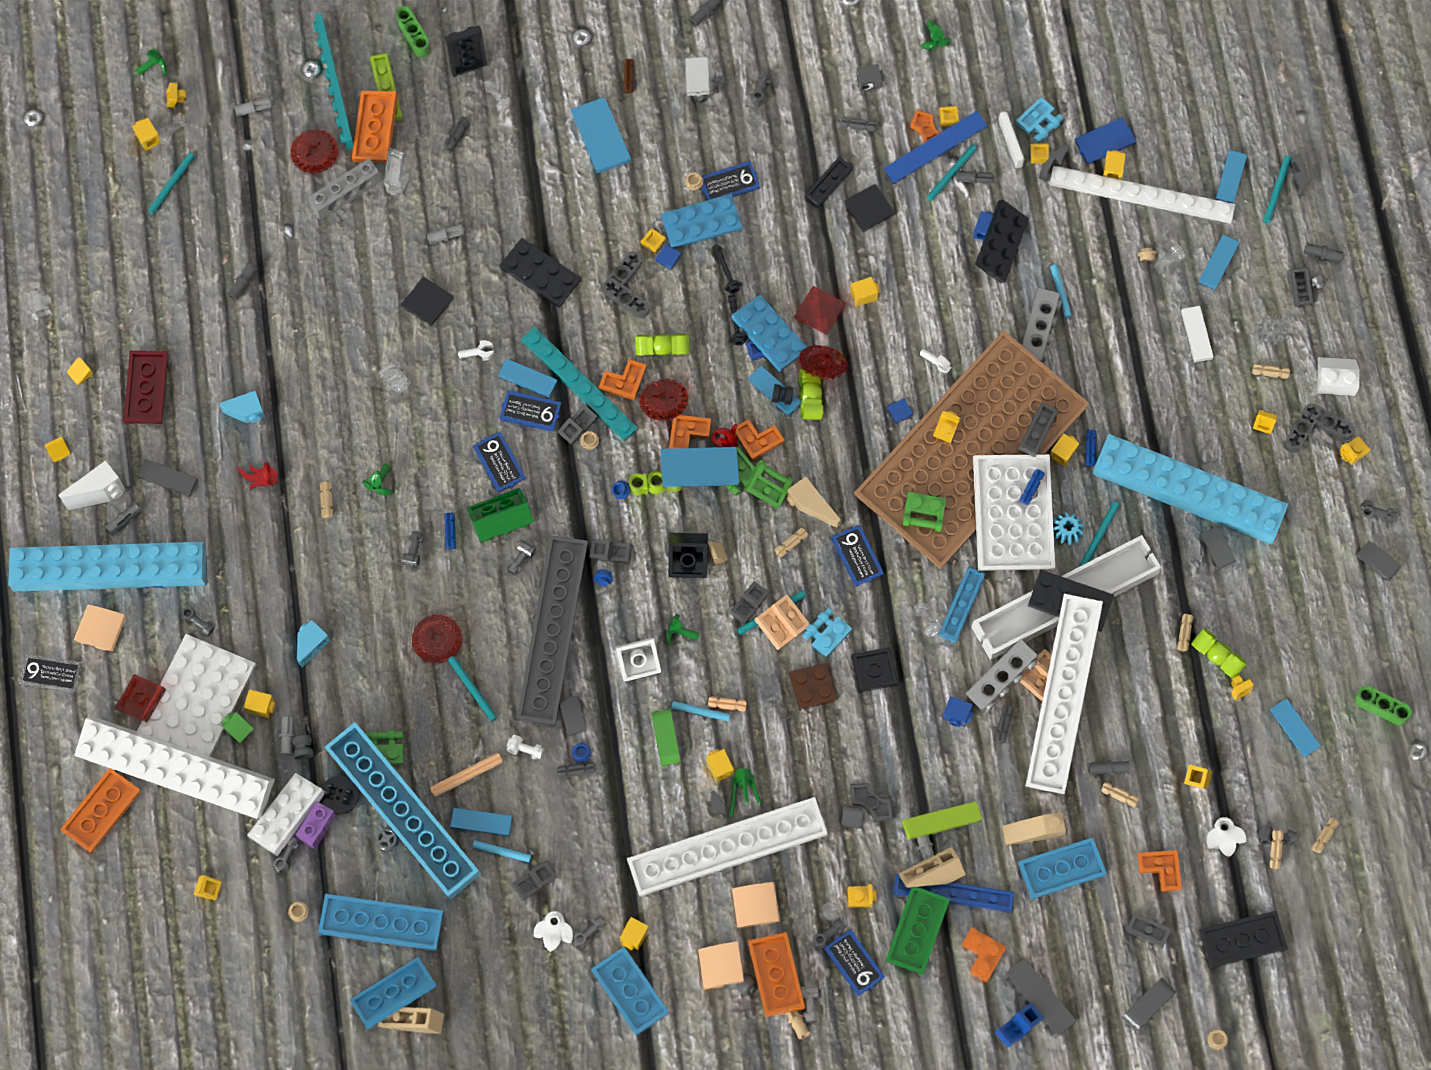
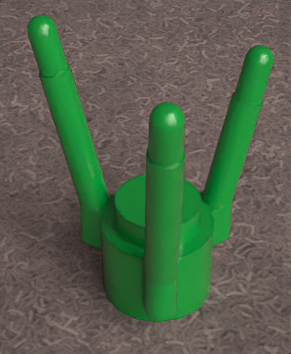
(743, 780)

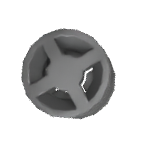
(385, 836)

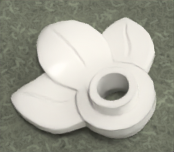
(1226, 839)
(552, 933)

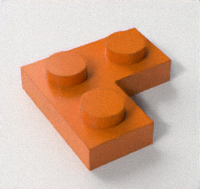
(626, 385)
(686, 427)
(755, 443)
(1164, 863)
(988, 951)

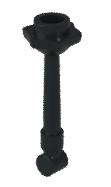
(733, 285)
(737, 338)

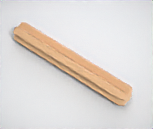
(466, 774)

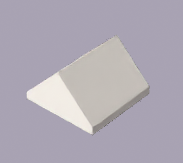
(638, 659)

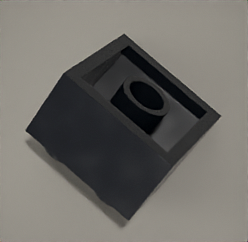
(688, 555)

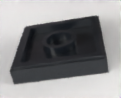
(869, 208)
(427, 301)
(874, 670)

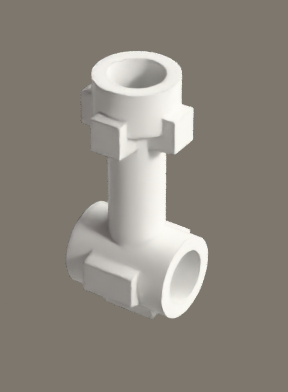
(515, 744)

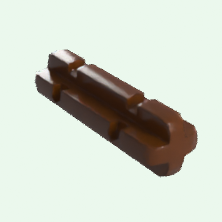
(628, 75)

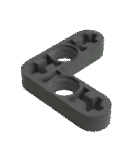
(620, 283)
(1317, 420)

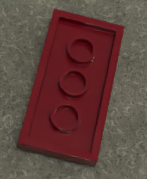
(145, 387)

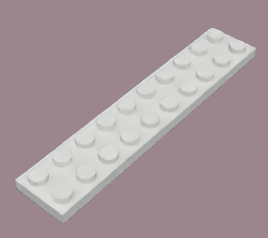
(1064, 694)
(727, 846)

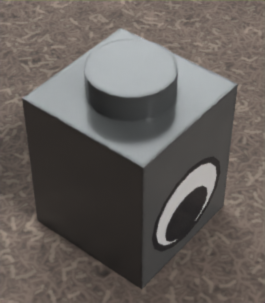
(869, 77)

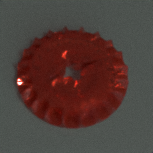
(314, 162)
(813, 357)
(671, 407)
(430, 650)

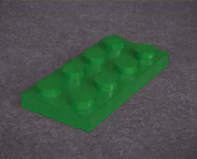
(917, 930)

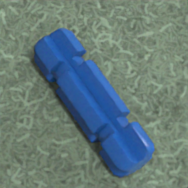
(1090, 460)
(1032, 486)
(450, 531)

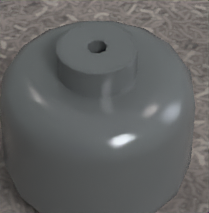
(747, 986)

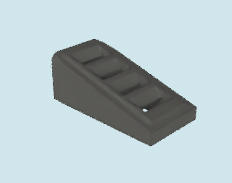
(1307, 286)

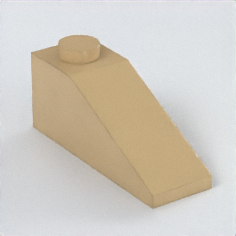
(809, 501)
(1034, 829)
(934, 871)
(415, 1019)

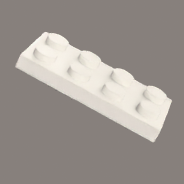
(286, 814)

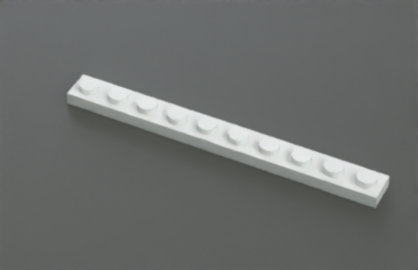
(1142, 194)

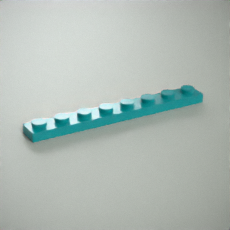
(334, 88)
(579, 384)

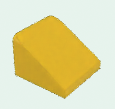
(79, 371)
(57, 449)
(207, 887)

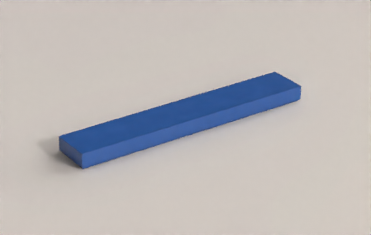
(935, 147)
(965, 895)

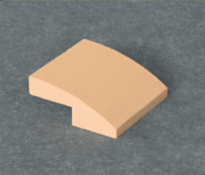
(782, 622)
(100, 628)
(1036, 678)
(756, 904)
(720, 965)

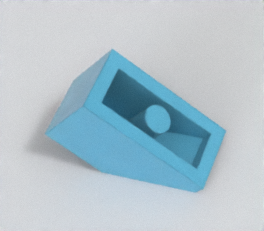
(244, 408)
(310, 642)

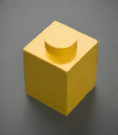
(146, 133)
(1114, 164)
(864, 291)
(1064, 449)
(259, 704)
(719, 765)
(1198, 777)
(633, 934)

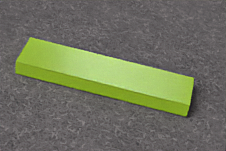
(384, 77)
(942, 820)

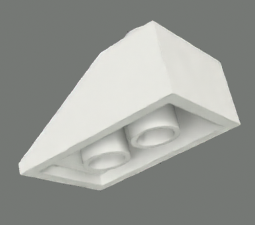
(94, 488)

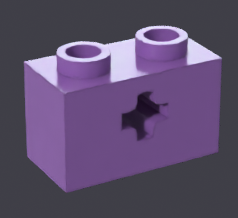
(316, 825)

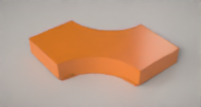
(923, 124)

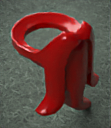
(730, 437)
(263, 477)

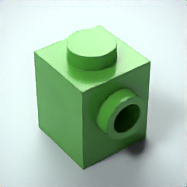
(236, 726)

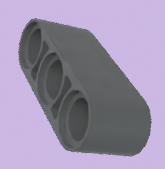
(1148, 1004)

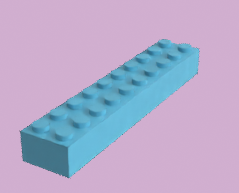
(1190, 489)
(107, 566)
(403, 810)

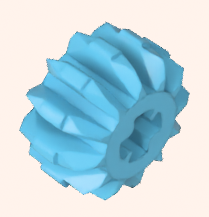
(1072, 523)

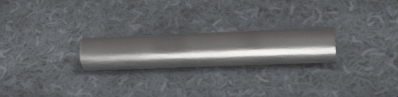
(125, 460)

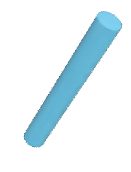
(1060, 289)
(700, 711)
(502, 851)

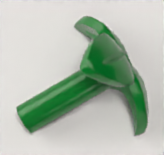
(936, 36)
(156, 58)
(376, 481)
(675, 626)

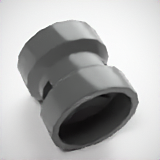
(302, 747)

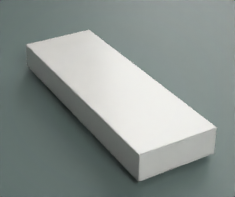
(1011, 139)
(1197, 334)

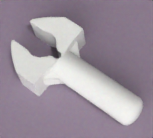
(478, 351)
(941, 362)

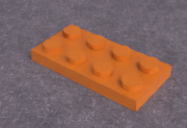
(374, 126)
(100, 810)
(776, 974)

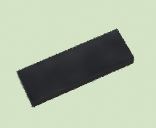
(828, 182)

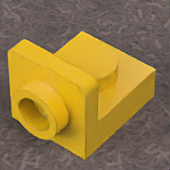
(946, 426)
(1354, 450)
(861, 896)

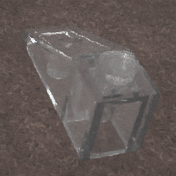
(397, 173)

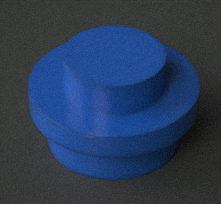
(621, 489)
(603, 577)
(581, 752)

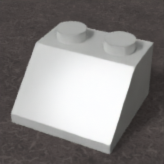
(1337, 376)

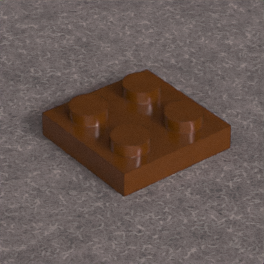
(812, 686)

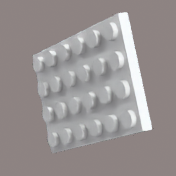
(1007, 530)
(199, 693)

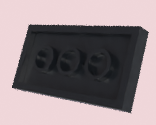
(466, 50)
(1001, 241)
(540, 272)
(1049, 594)
(1243, 939)

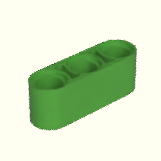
(411, 24)
(1388, 714)
(665, 737)

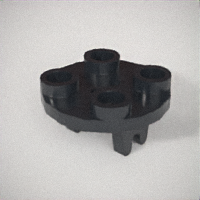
(348, 797)

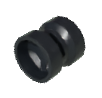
(778, 394)

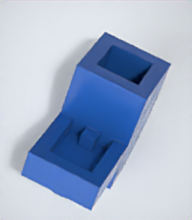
(1019, 1025)

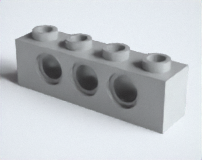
(344, 189)
(1044, 300)
(1004, 665)

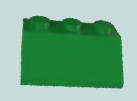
(500, 515)

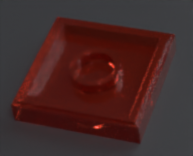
(819, 310)
(140, 698)

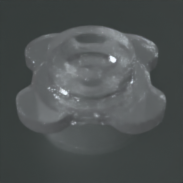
(830, 911)

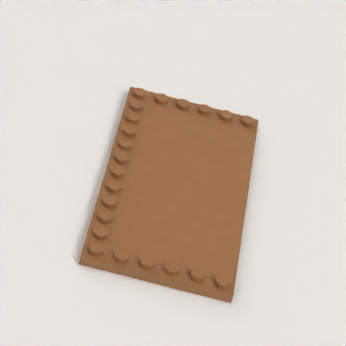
(995, 410)

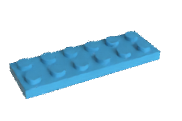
(380, 922)

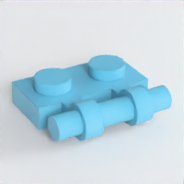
(1035, 115)
(831, 636)

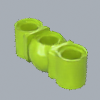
(662, 344)
(810, 396)
(647, 485)
(1219, 653)

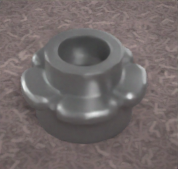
(1318, 282)

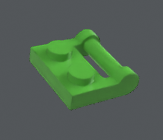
(766, 489)
(924, 505)

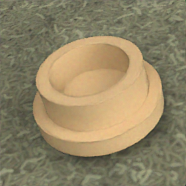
(694, 181)
(1147, 254)
(589, 440)
(298, 911)
(1217, 1039)

